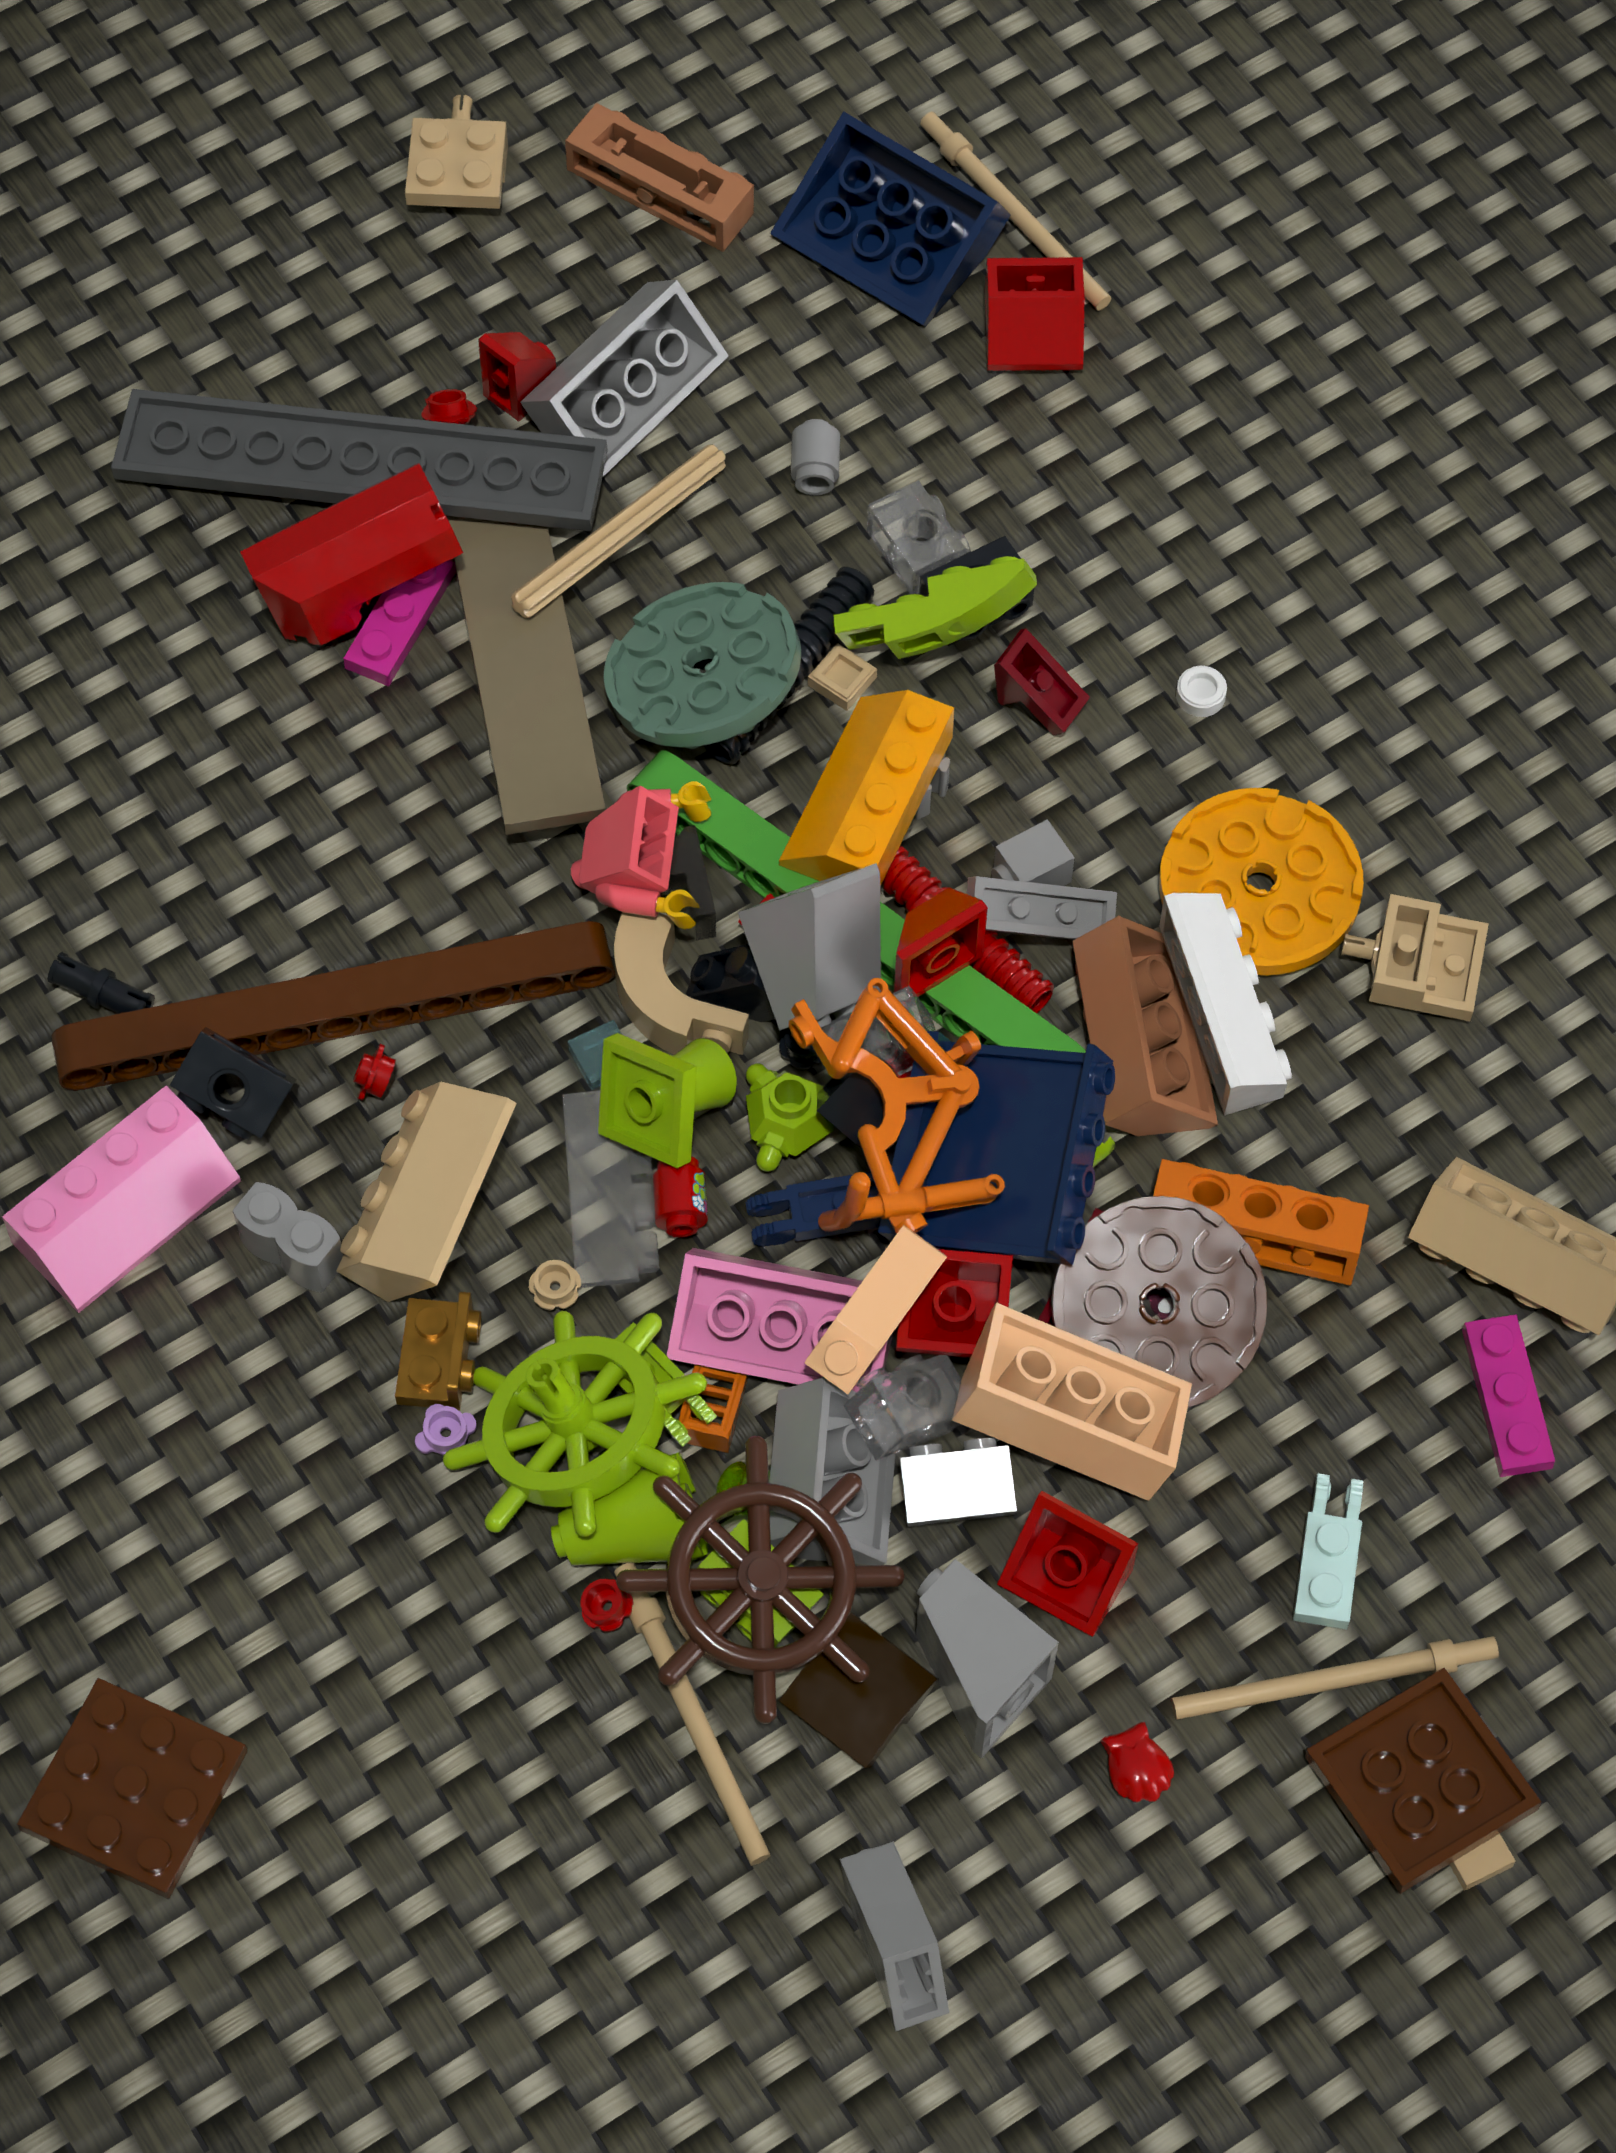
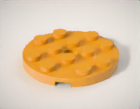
(1295, 844)

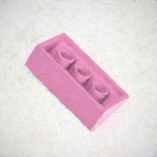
(121, 1199)
(756, 1316)

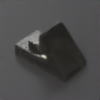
(690, 875)

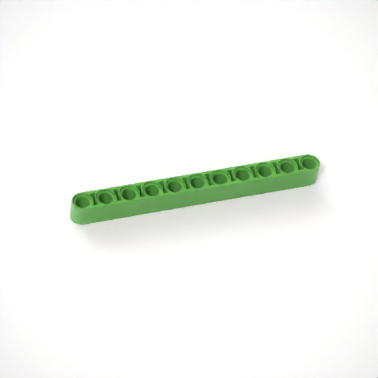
(751, 853)

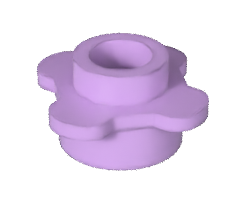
(444, 1417)

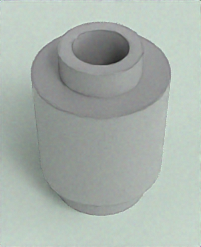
(815, 457)

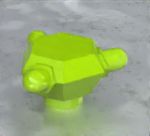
(783, 1114)

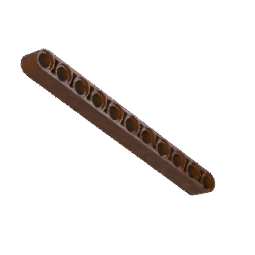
(337, 1003)

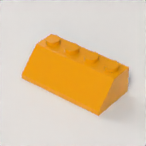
(871, 786)

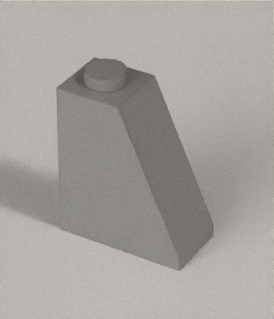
(895, 1935)

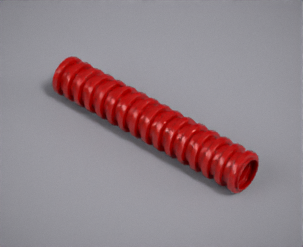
(998, 963)

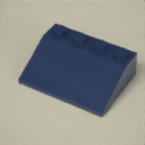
(889, 220)

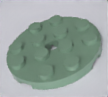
(750, 672)

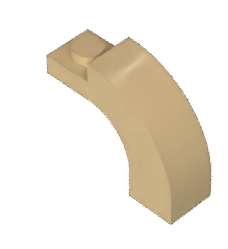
(654, 1003)

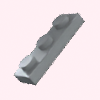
(1042, 908)

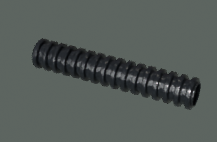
(816, 635)

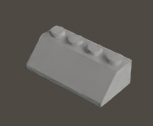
(629, 371)

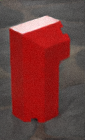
(349, 553)

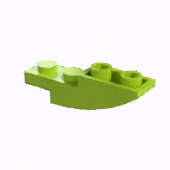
(956, 607)

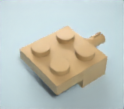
(457, 160)
(1423, 958)

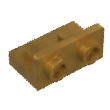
(436, 1352)

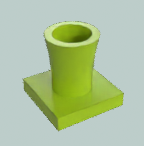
(653, 1096)

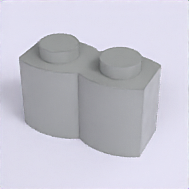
(288, 1236)

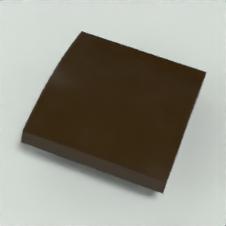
(866, 1713)

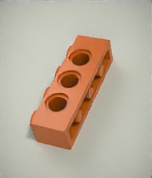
(1280, 1223)

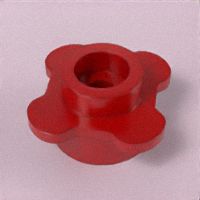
(374, 1073)

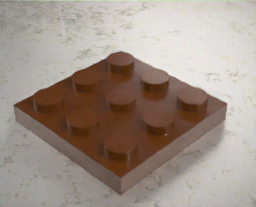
(1422, 1780)
(132, 1788)

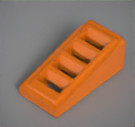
(716, 1435)

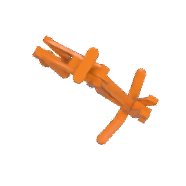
(947, 1083)

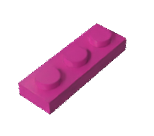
(396, 624)
(1508, 1396)

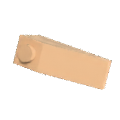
(875, 1309)

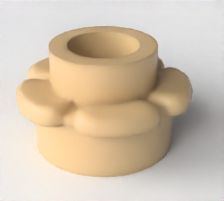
(555, 1272)

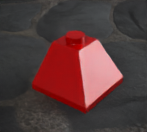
(939, 939)
(956, 1304)

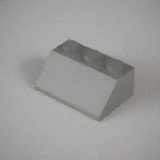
(813, 1451)

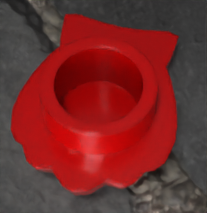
(449, 407)
(1138, 1764)

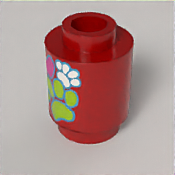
(680, 1198)

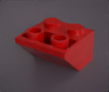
(1034, 313)

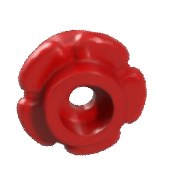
(596, 1596)

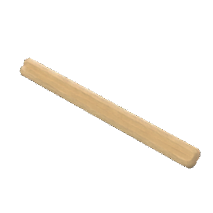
(618, 531)

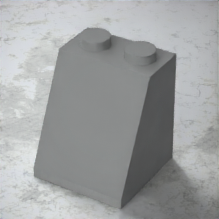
(818, 944)
(982, 1652)

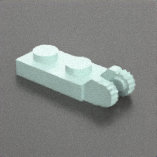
(1329, 1558)

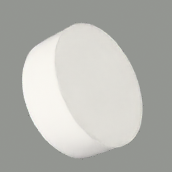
(1201, 691)

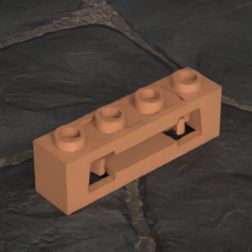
(660, 176)

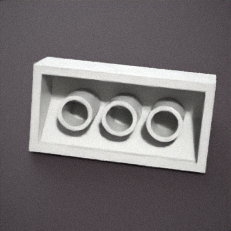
(1222, 1000)

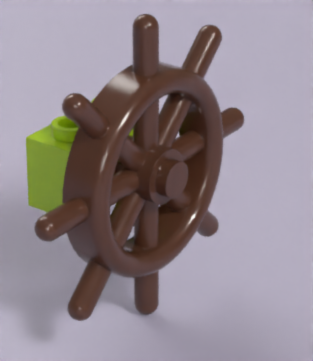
(758, 1582)

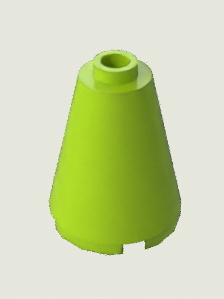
(630, 1525)

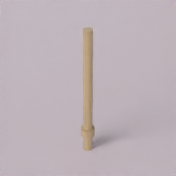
(959, 152)
(648, 1619)
(1434, 1658)

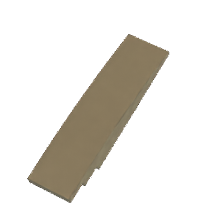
(525, 680)

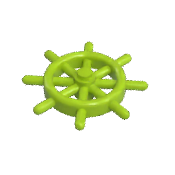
(574, 1422)

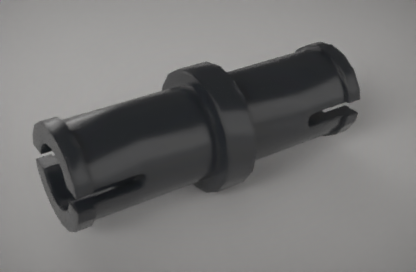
(97, 986)

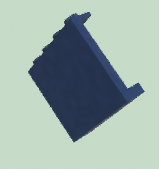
(1035, 1129)

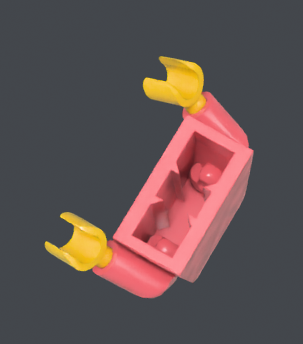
(631, 851)

